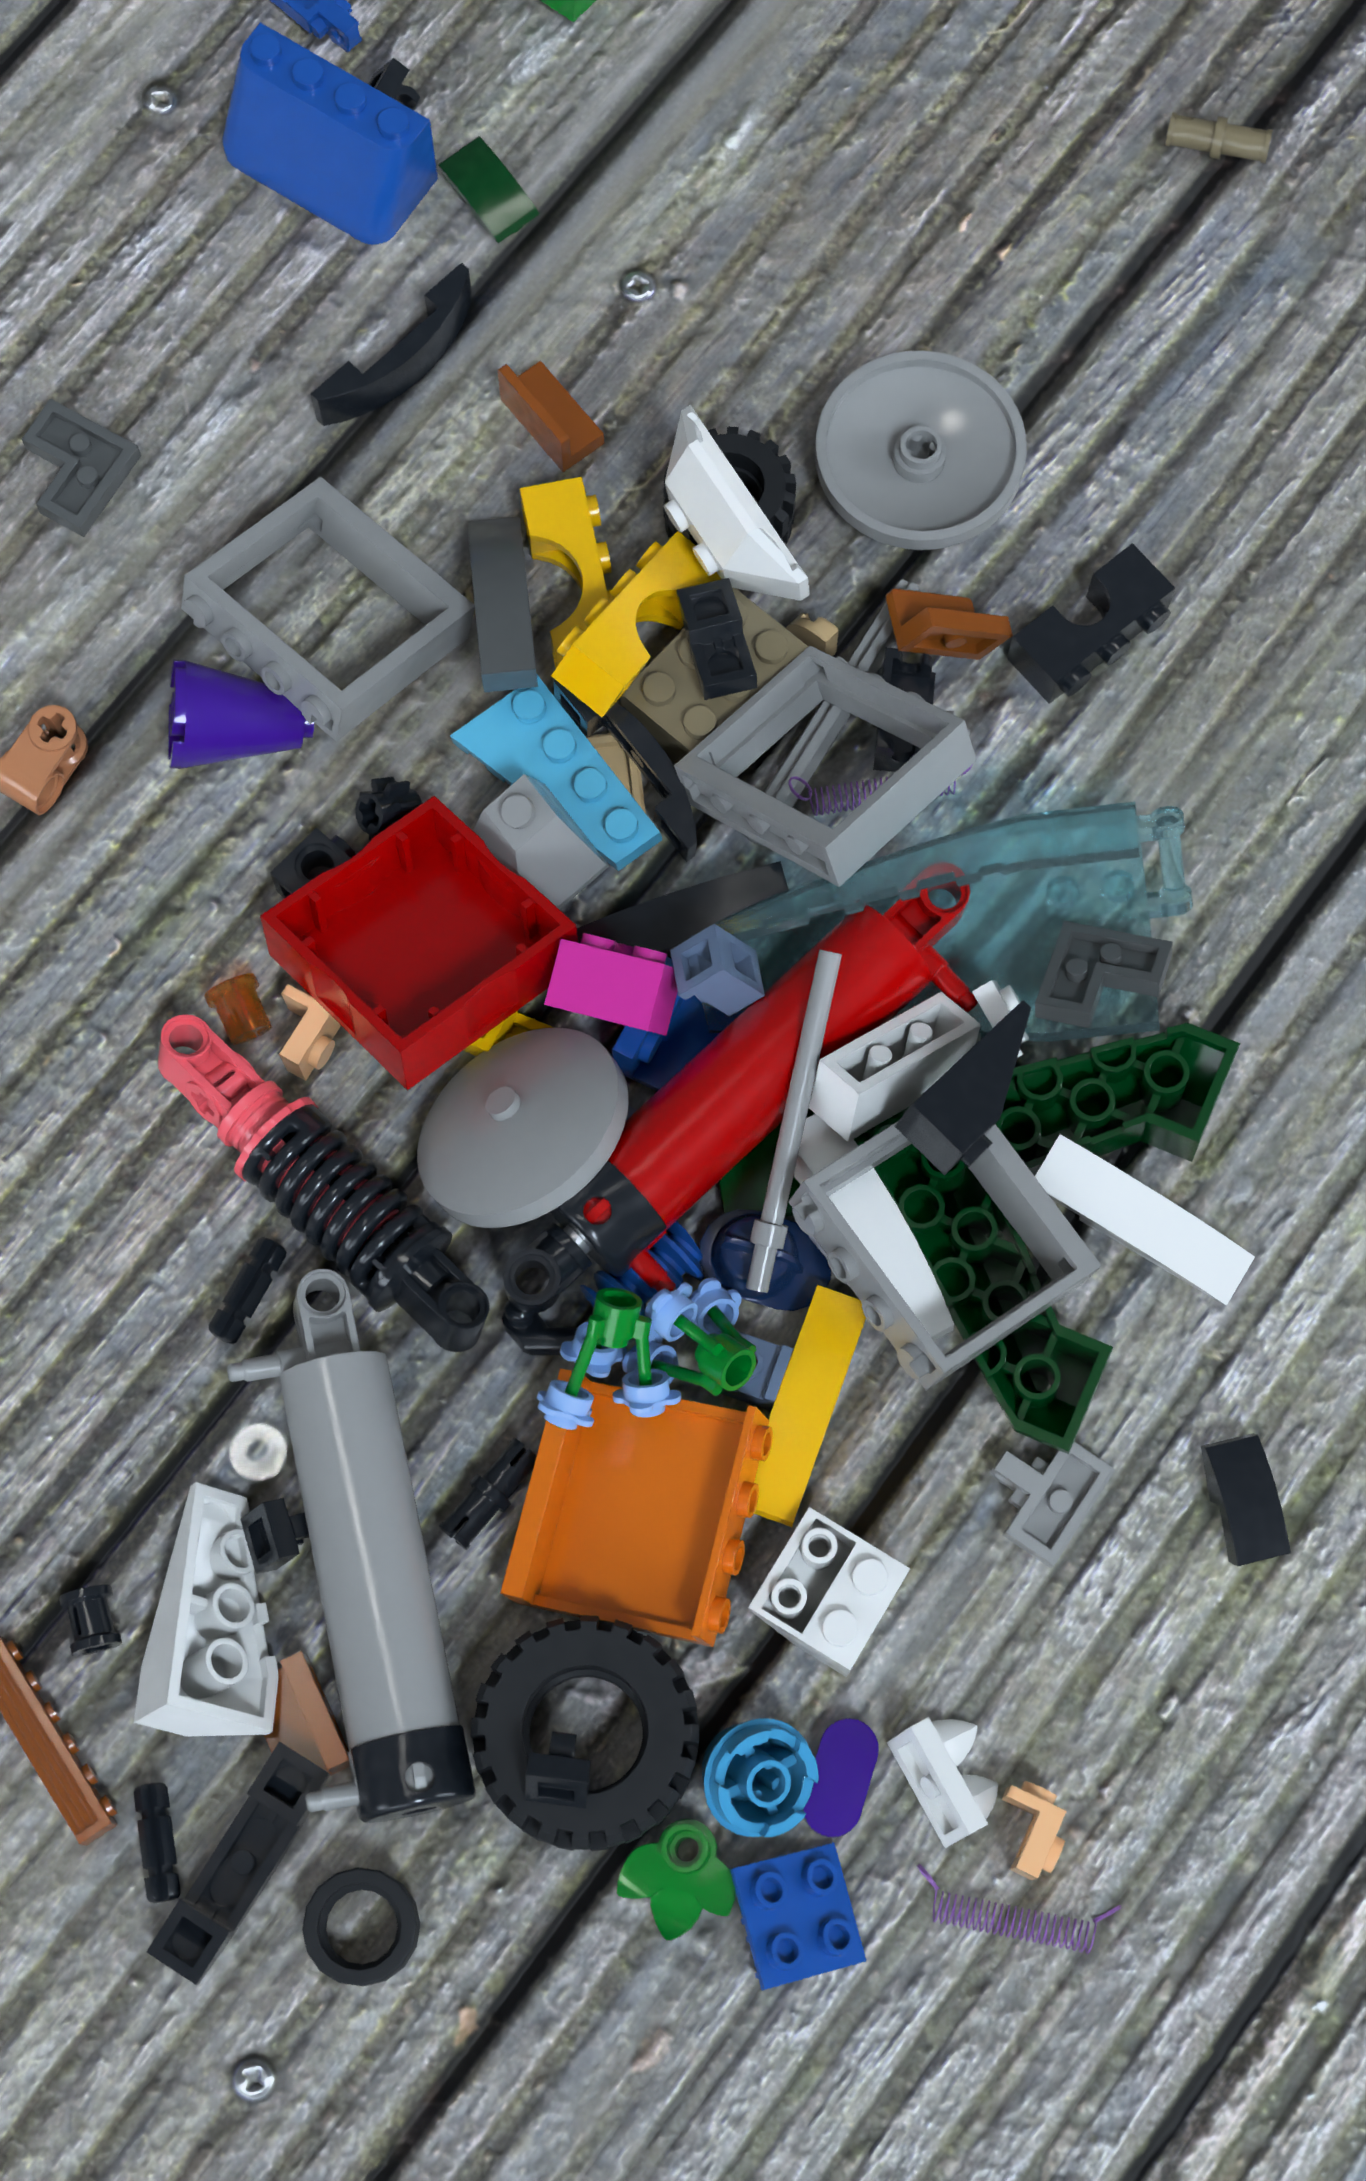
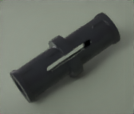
(489, 1494)

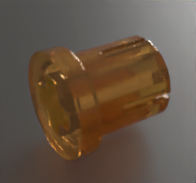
(239, 1008)

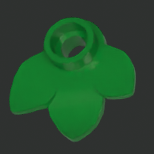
(676, 1886)

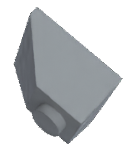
(539, 841)

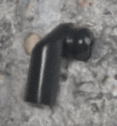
(532, 1332)

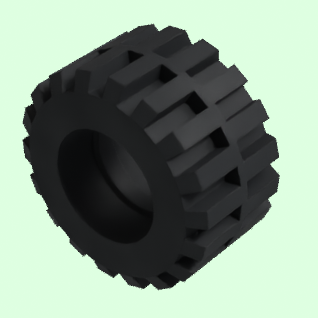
(762, 473)

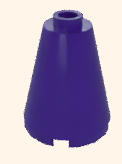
(227, 718)

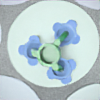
(707, 1318)
(595, 1350)

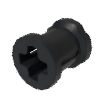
(90, 1620)

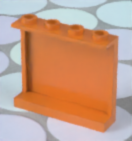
(640, 1516)

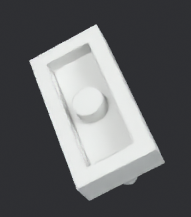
(929, 1761)

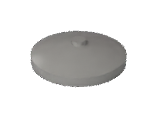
(920, 450)
(522, 1127)

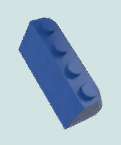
(326, 138)

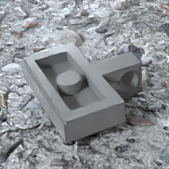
(1050, 1498)

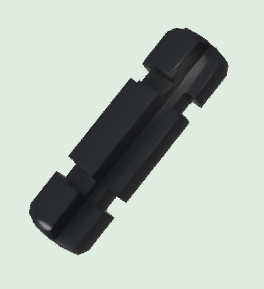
(247, 1290)
(157, 1842)

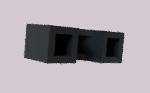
(1061, 654)

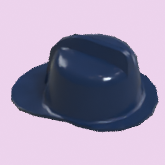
(796, 1267)

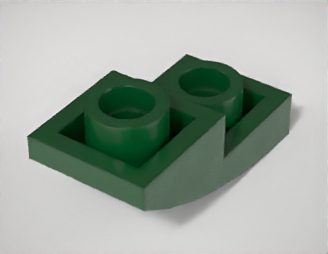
(489, 189)

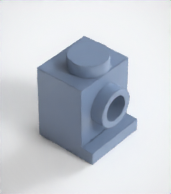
(717, 970)
(767, 1376)

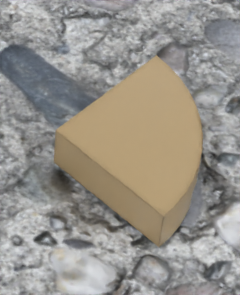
(818, 634)

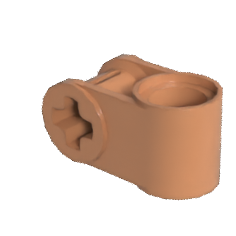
(40, 762)

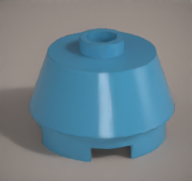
(758, 1777)

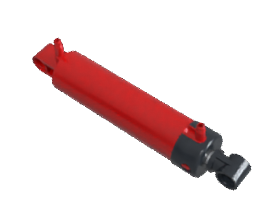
(736, 1096)

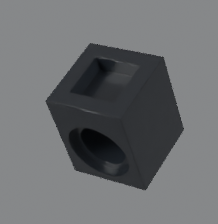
(310, 853)

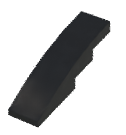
(680, 914)

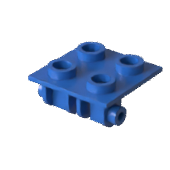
(797, 1916)

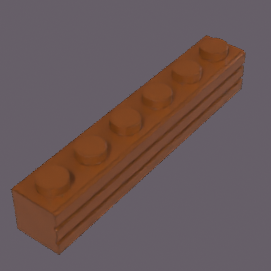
(51, 1750)

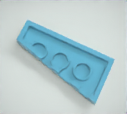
(538, 738)

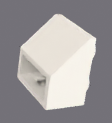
(828, 1591)

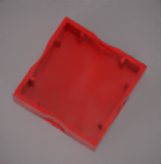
(419, 941)

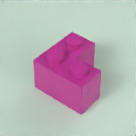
(613, 983)

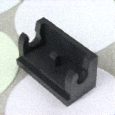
(891, 750)

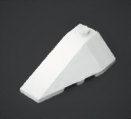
(208, 1643)

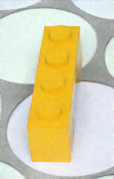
(561, 532)
(609, 654)

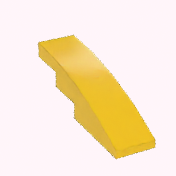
(807, 1401)

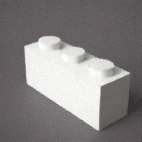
(891, 1066)

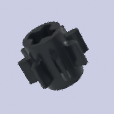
(384, 804)

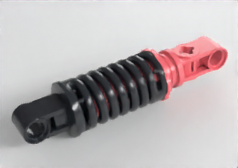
(325, 1186)

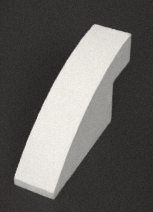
(1143, 1220)
(878, 1225)

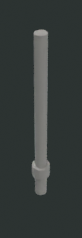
(769, 1231)

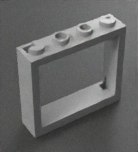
(376, 555)
(834, 854)
(1015, 1194)

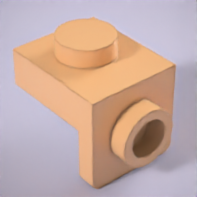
(312, 1038)
(1040, 1845)

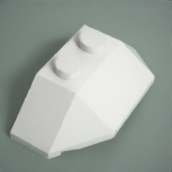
(725, 518)

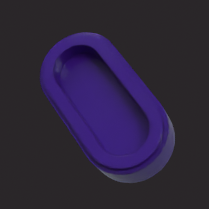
(845, 1772)

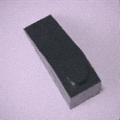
(968, 1100)

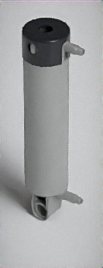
(369, 1567)

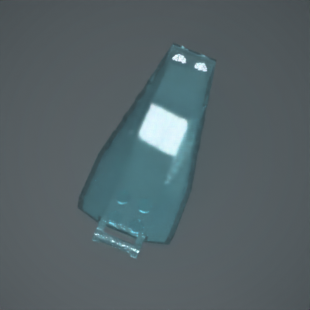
(1023, 885)

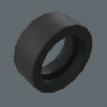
(316, 1921)

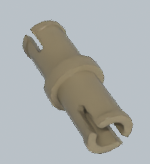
(1218, 137)

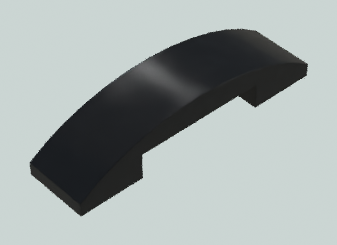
(355, 393)
(673, 813)
(239, 1865)

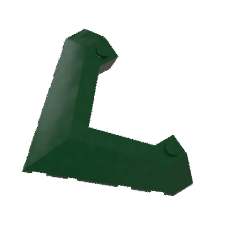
(1102, 1100)

